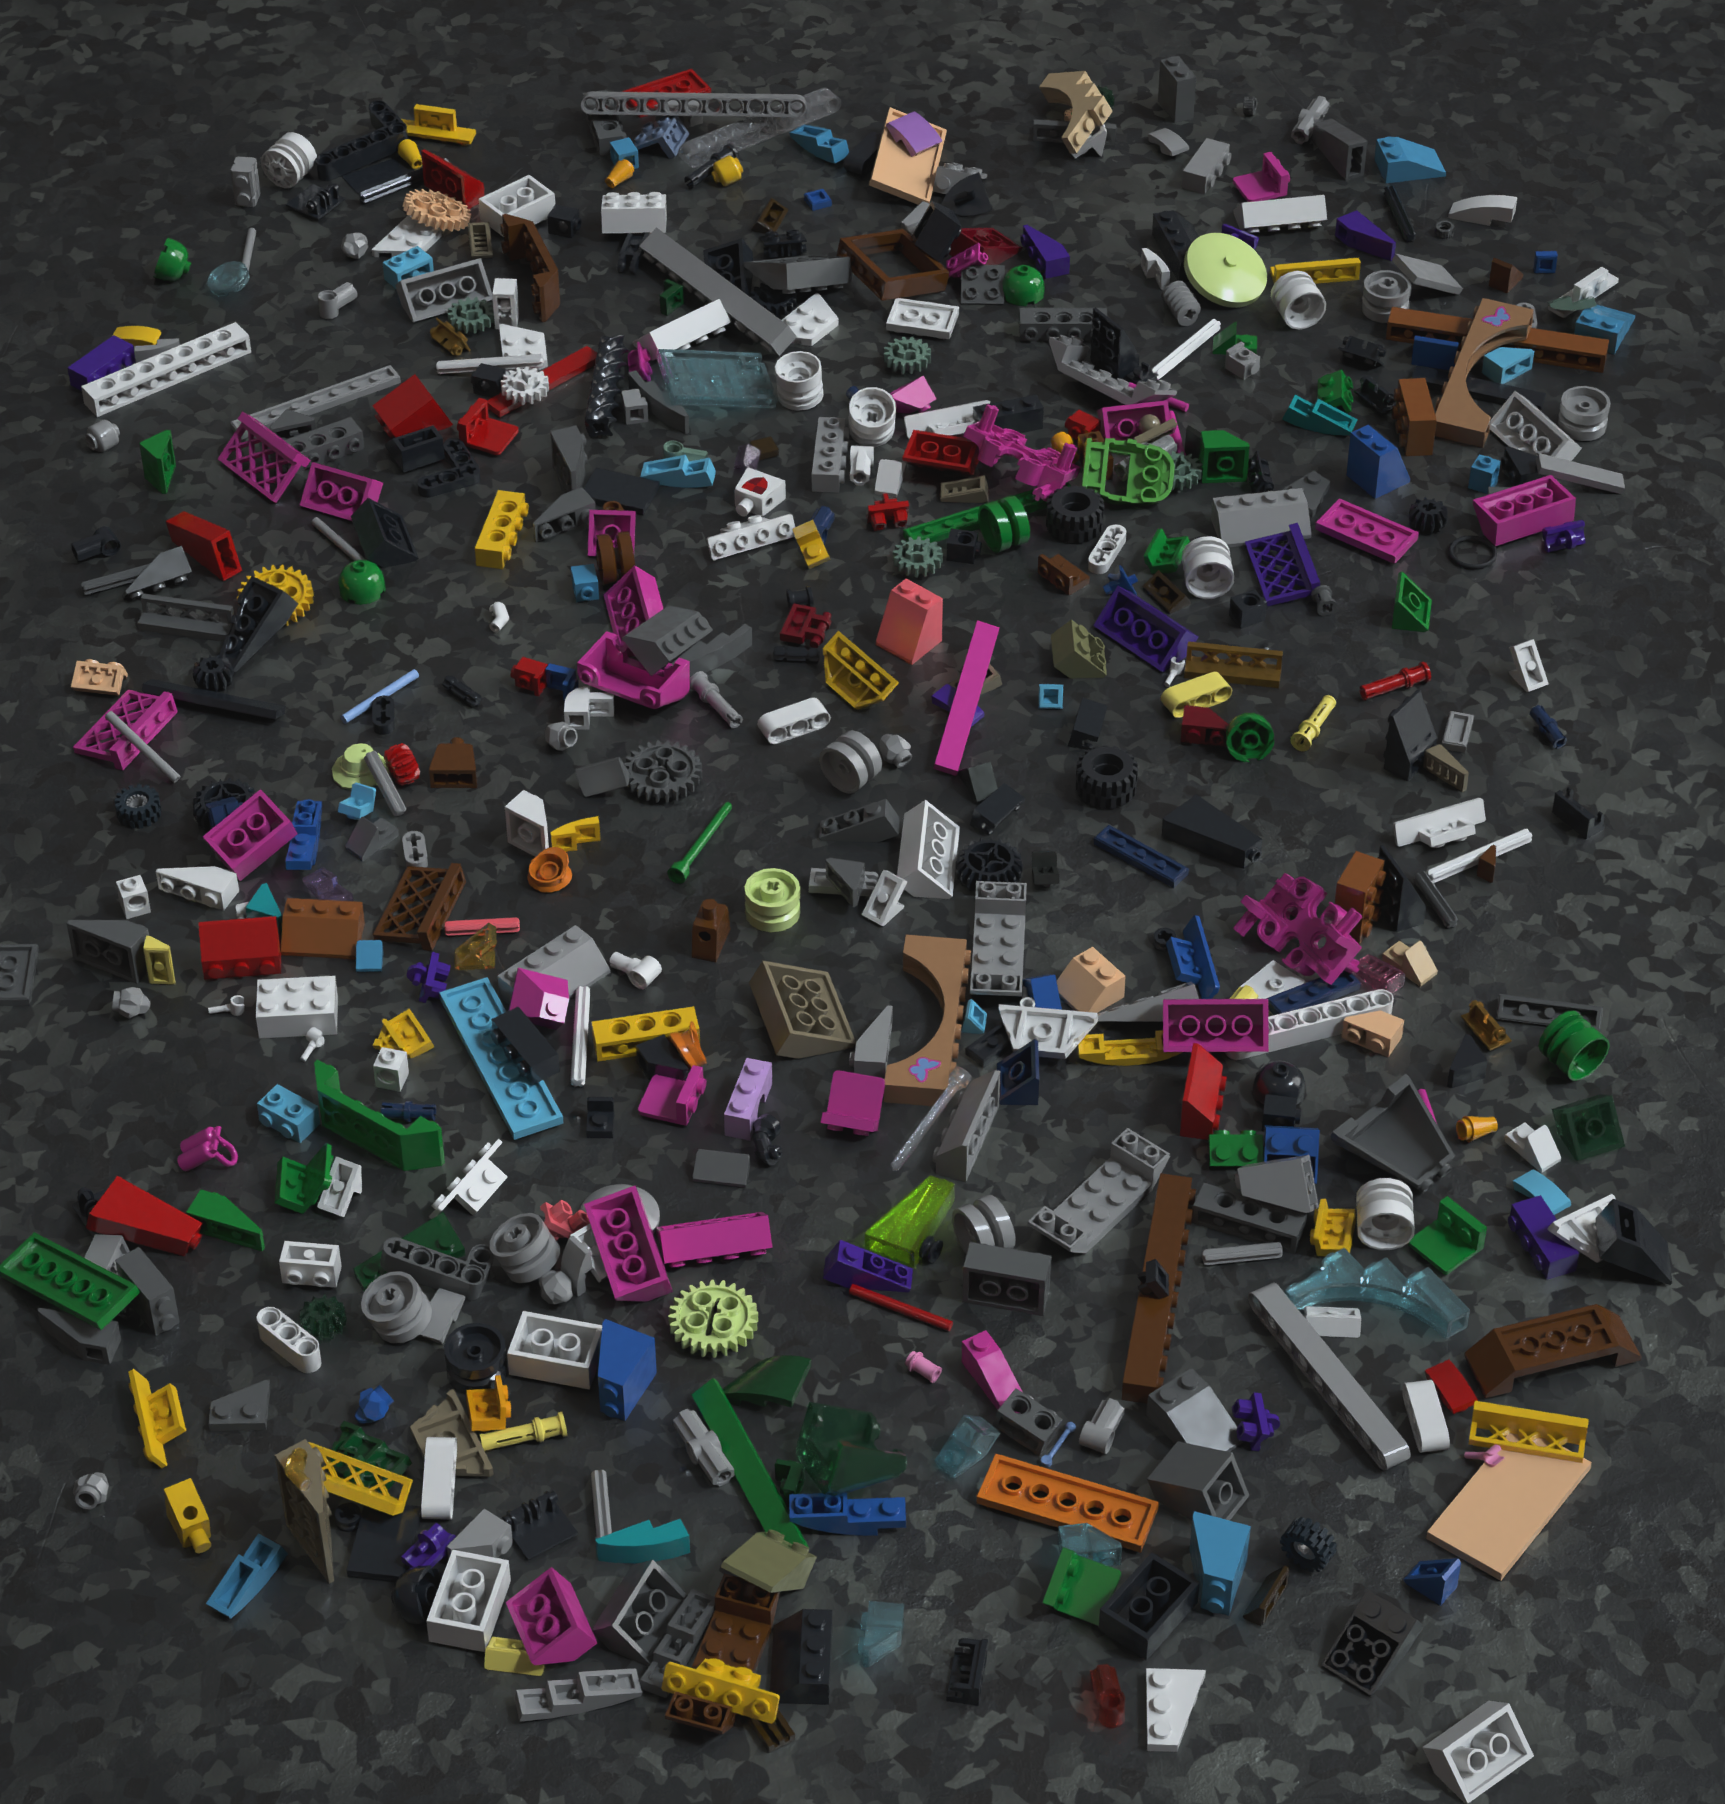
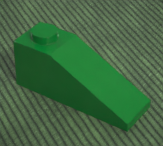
(224, 1220)

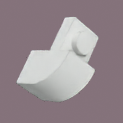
(583, 704)

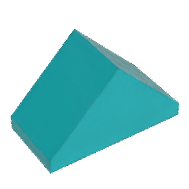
(264, 905)

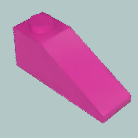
(989, 1368)

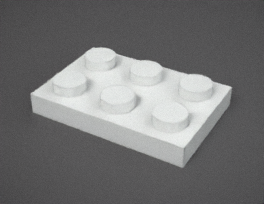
(922, 318)

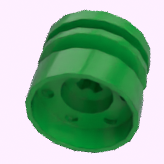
(1573, 1045)

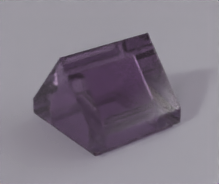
(747, 457)

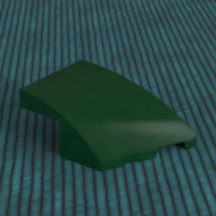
(772, 1380)
(368, 1449)

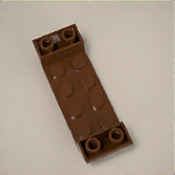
(522, 242)
(1548, 1344)
(734, 1636)

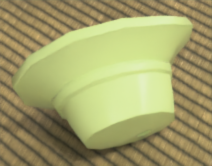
(353, 768)

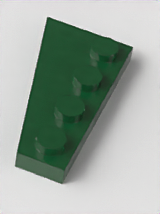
(434, 1234)

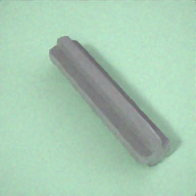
(385, 783)
(1242, 1253)
(601, 1503)

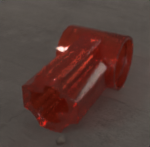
(1108, 1696)

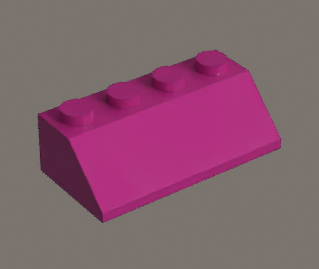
(1524, 509)
(632, 602)
(1216, 1025)
(714, 1238)
(628, 1246)

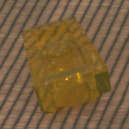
(478, 950)

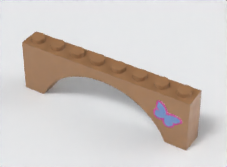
(1492, 326)
(941, 967)

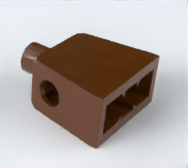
(453, 765)
(711, 919)

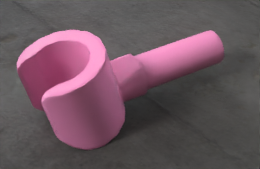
(1490, 1457)

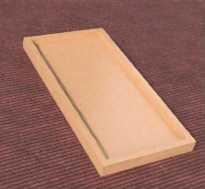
(899, 172)
(1506, 1508)

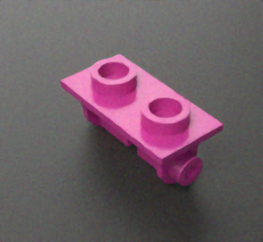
(961, 261)
(639, 361)

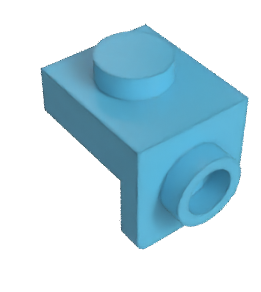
(360, 802)

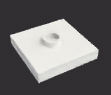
(1273, 980)

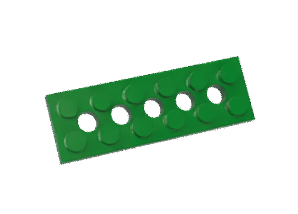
(81, 1275)

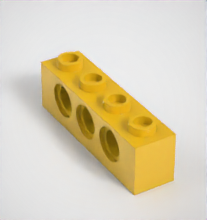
(501, 529)
(619, 1036)

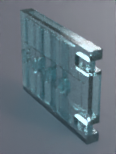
(716, 378)

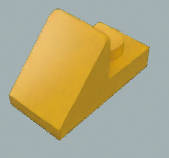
(811, 544)

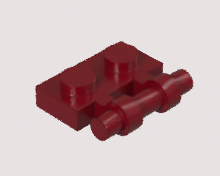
(798, 625)

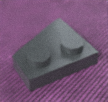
(1314, 489)
(242, 1409)

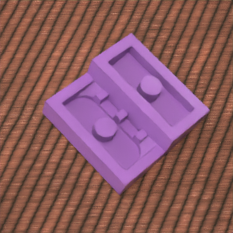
(914, 133)

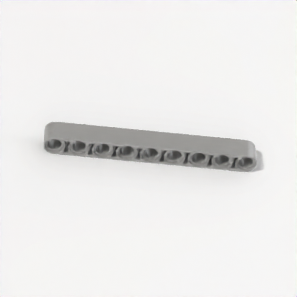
(1329, 1376)

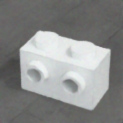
(310, 1264)

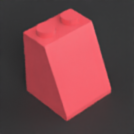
(911, 622)

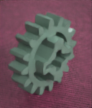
(471, 315)
(907, 355)
(1186, 471)
(917, 556)

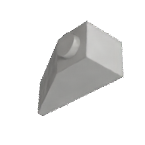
(873, 1047)

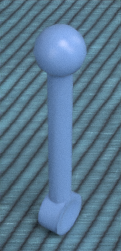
(1046, 1460)

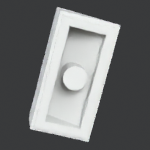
(1334, 1321)

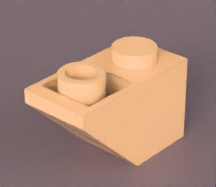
(1374, 1031)

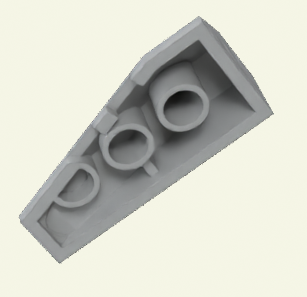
(1149, 1007)

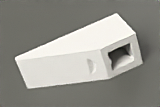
(201, 884)

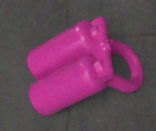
(203, 1147)

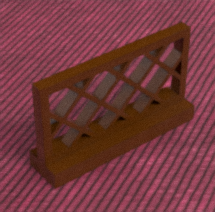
(437, 908)

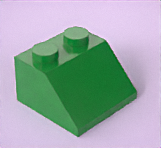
(1223, 457)

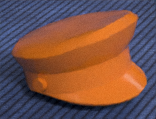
(550, 870)
(689, 1046)

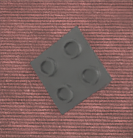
(982, 285)

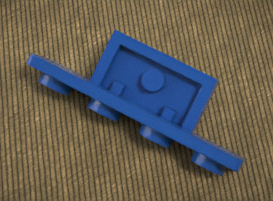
(1193, 960)

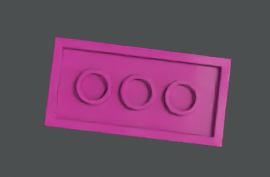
(1367, 531)

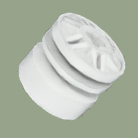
(288, 160)
(1298, 300)
(799, 380)
(872, 416)
(1207, 567)
(1385, 1214)

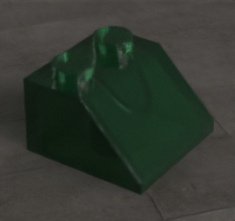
(1589, 1126)

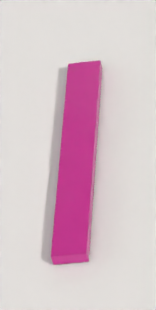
(966, 698)

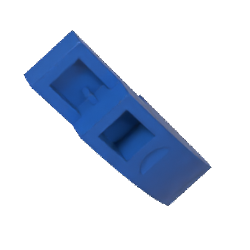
(304, 846)
(846, 1515)

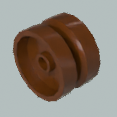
(614, 558)

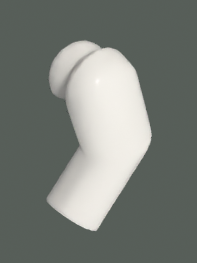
(501, 614)

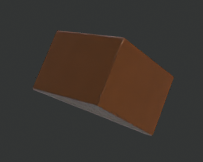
(1504, 276)

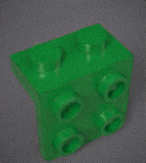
(301, 1184)

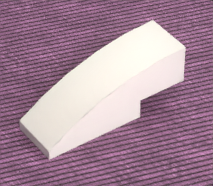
(1484, 209)

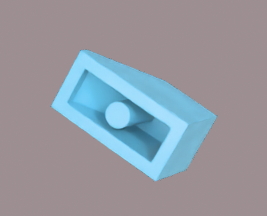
(1507, 363)

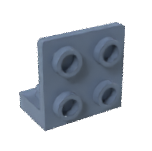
(666, 131)

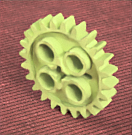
(731, 1324)

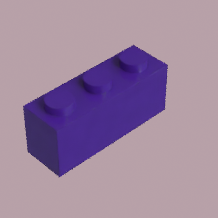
(103, 360)
(1549, 1253)

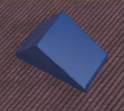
(1043, 991)
(1435, 1578)

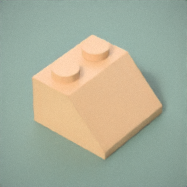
(1091, 982)

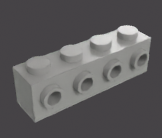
(828, 454)

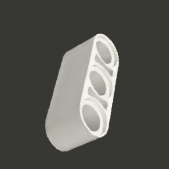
(793, 720)
(289, 1340)
(1426, 1416)
(439, 1478)

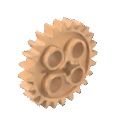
(436, 210)

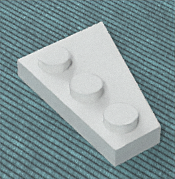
(1169, 1704)

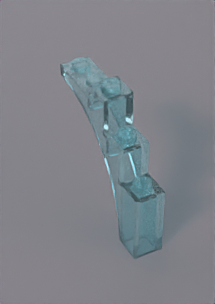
(1382, 1283)

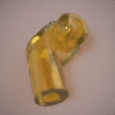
(295, 1469)

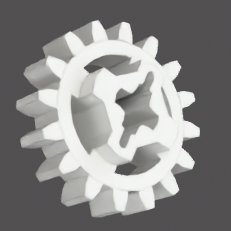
(524, 385)

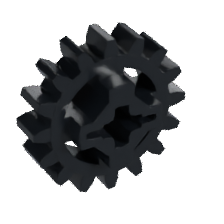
(774, 300)

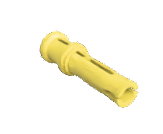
(1310, 728)
(538, 1429)

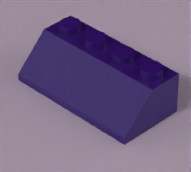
(1144, 629)

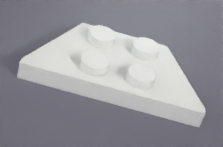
(407, 236)
(811, 321)
(521, 341)
(1054, 1029)
(1580, 1228)

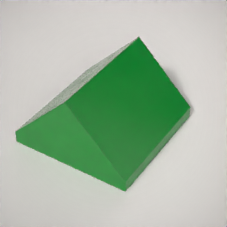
(158, 460)
(1411, 606)

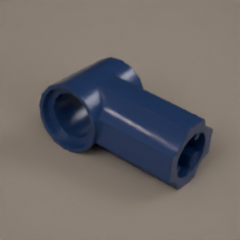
(823, 520)

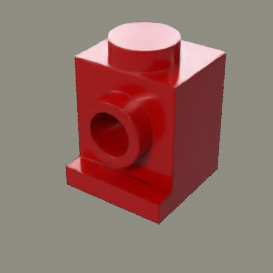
(1081, 423)
(530, 675)

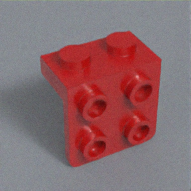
(483, 432)

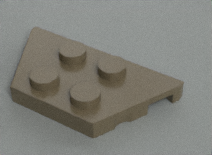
(451, 1421)

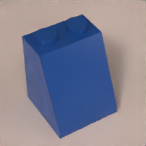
(1375, 463)
(624, 1368)

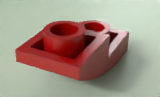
(1452, 1386)

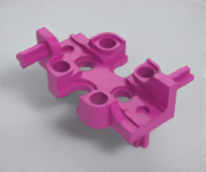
(1038, 468)
(1276, 929)

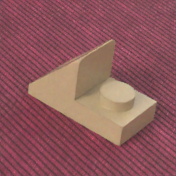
(1412, 961)

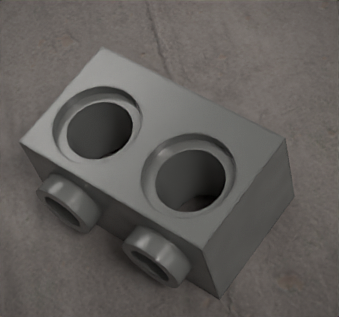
(1025, 1426)

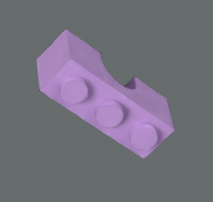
(749, 1091)

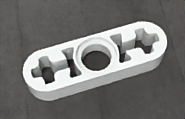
(1106, 541)

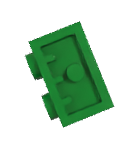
(1450, 1238)
(1080, 1586)

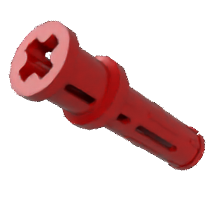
(1405, 678)

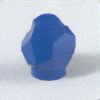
(373, 1405)

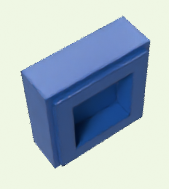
(817, 199)
(1545, 261)

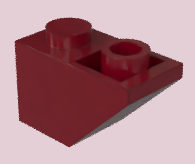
(1203, 726)

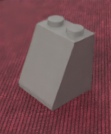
(1280, 1182)

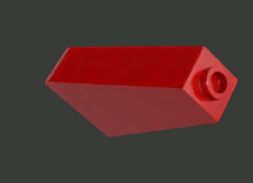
(205, 543)
(143, 1219)

